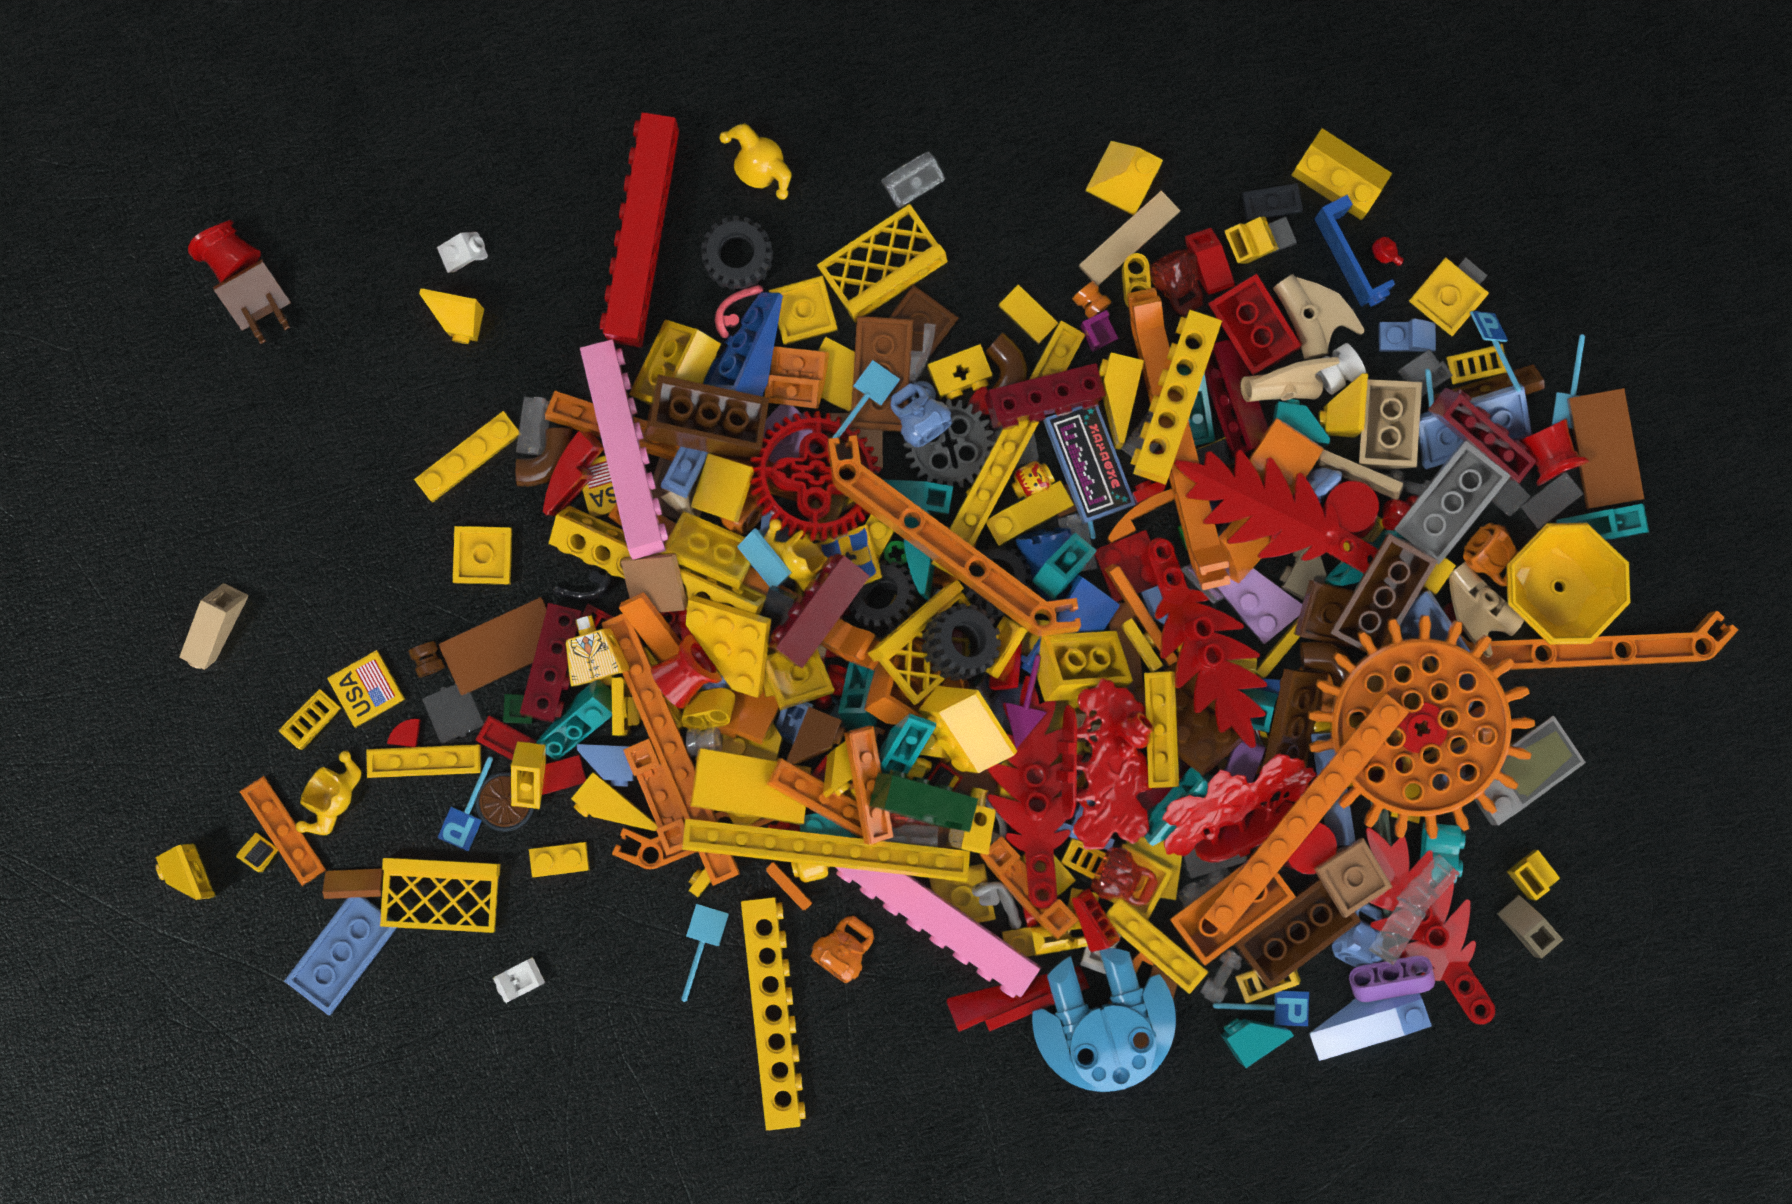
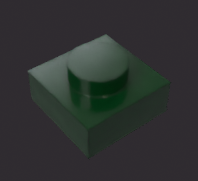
(512, 709)

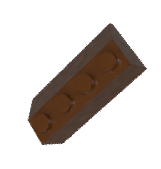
(706, 418)
(1384, 592)
(816, 736)
(1294, 934)

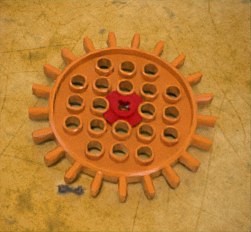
(1451, 665)

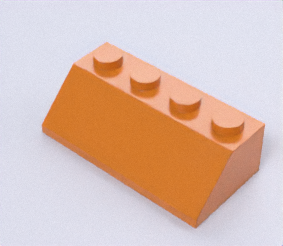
(1206, 939)

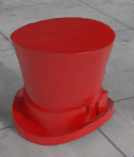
(223, 250)
(1553, 451)
(1355, 507)
(685, 672)
(1314, 850)

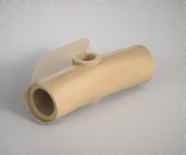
(1326, 311)
(1288, 382)
(1480, 607)

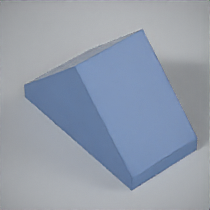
(791, 720)

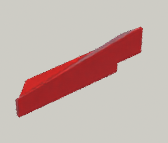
(999, 1008)

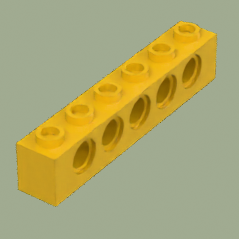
(1204, 330)

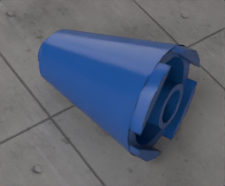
(1038, 548)

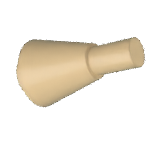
(677, 502)

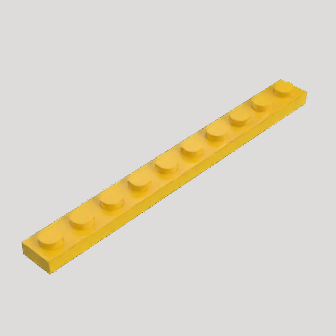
(1010, 444)
(825, 850)

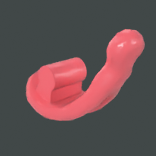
(723, 322)

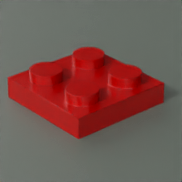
(1133, 561)

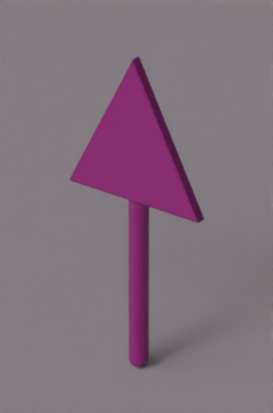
(1022, 717)

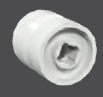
(1349, 369)

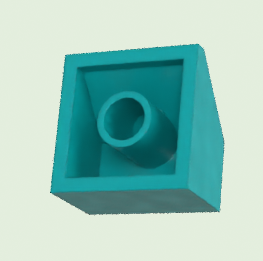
(1253, 1039)

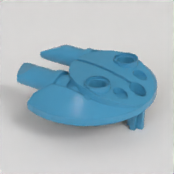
(1106, 1029)

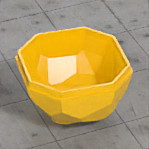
(1591, 577)

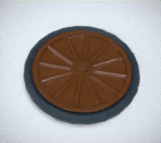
(495, 807)

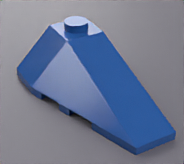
(749, 353)

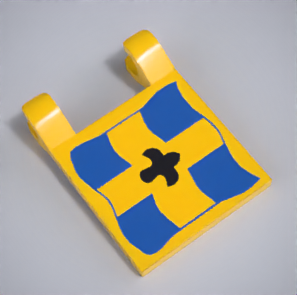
(857, 547)

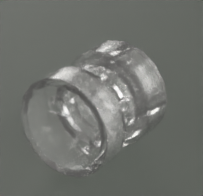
(707, 739)

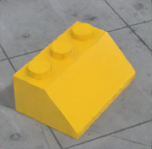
(1341, 170)
(678, 354)
(1079, 662)
(967, 729)

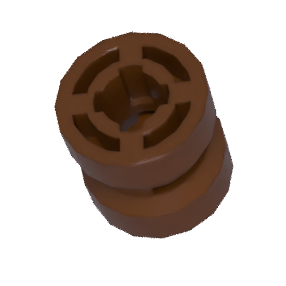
(428, 665)

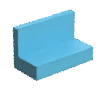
(764, 559)

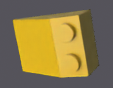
(1120, 382)

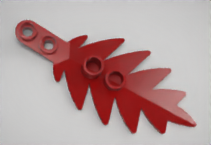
(1272, 510)
(1203, 648)
(1034, 812)
(1436, 938)

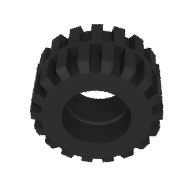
(737, 230)
(1010, 563)
(887, 619)
(980, 635)

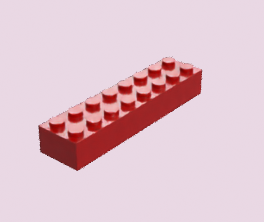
(641, 229)

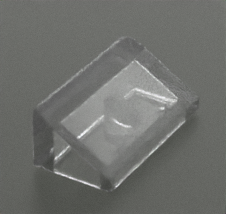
(913, 179)

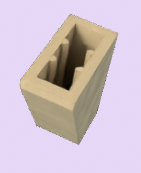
(212, 625)

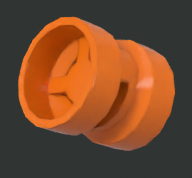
(1091, 300)

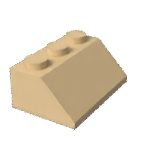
(1391, 425)

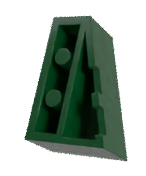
(922, 801)

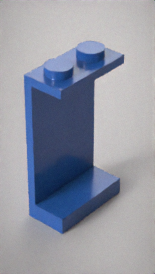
(1344, 256)
(1094, 611)

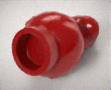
(1395, 510)
(837, 676)
(1136, 735)

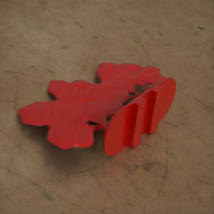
(1110, 778)
(1235, 811)

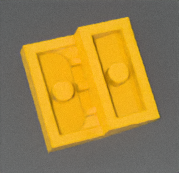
(722, 487)

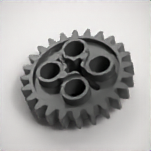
(973, 438)

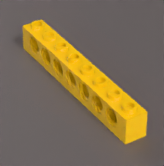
(572, 523)
(775, 1115)

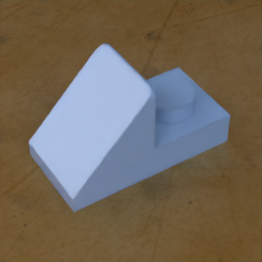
(1407, 336)

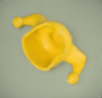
(758, 160)
(798, 555)
(328, 795)

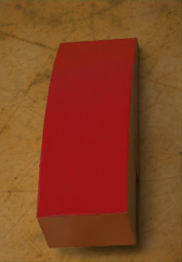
(572, 472)

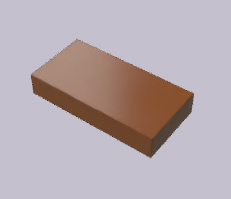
(353, 883)

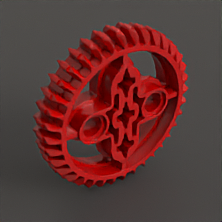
(801, 478)

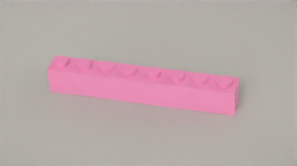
(622, 449)
(948, 927)

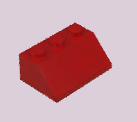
(1255, 325)

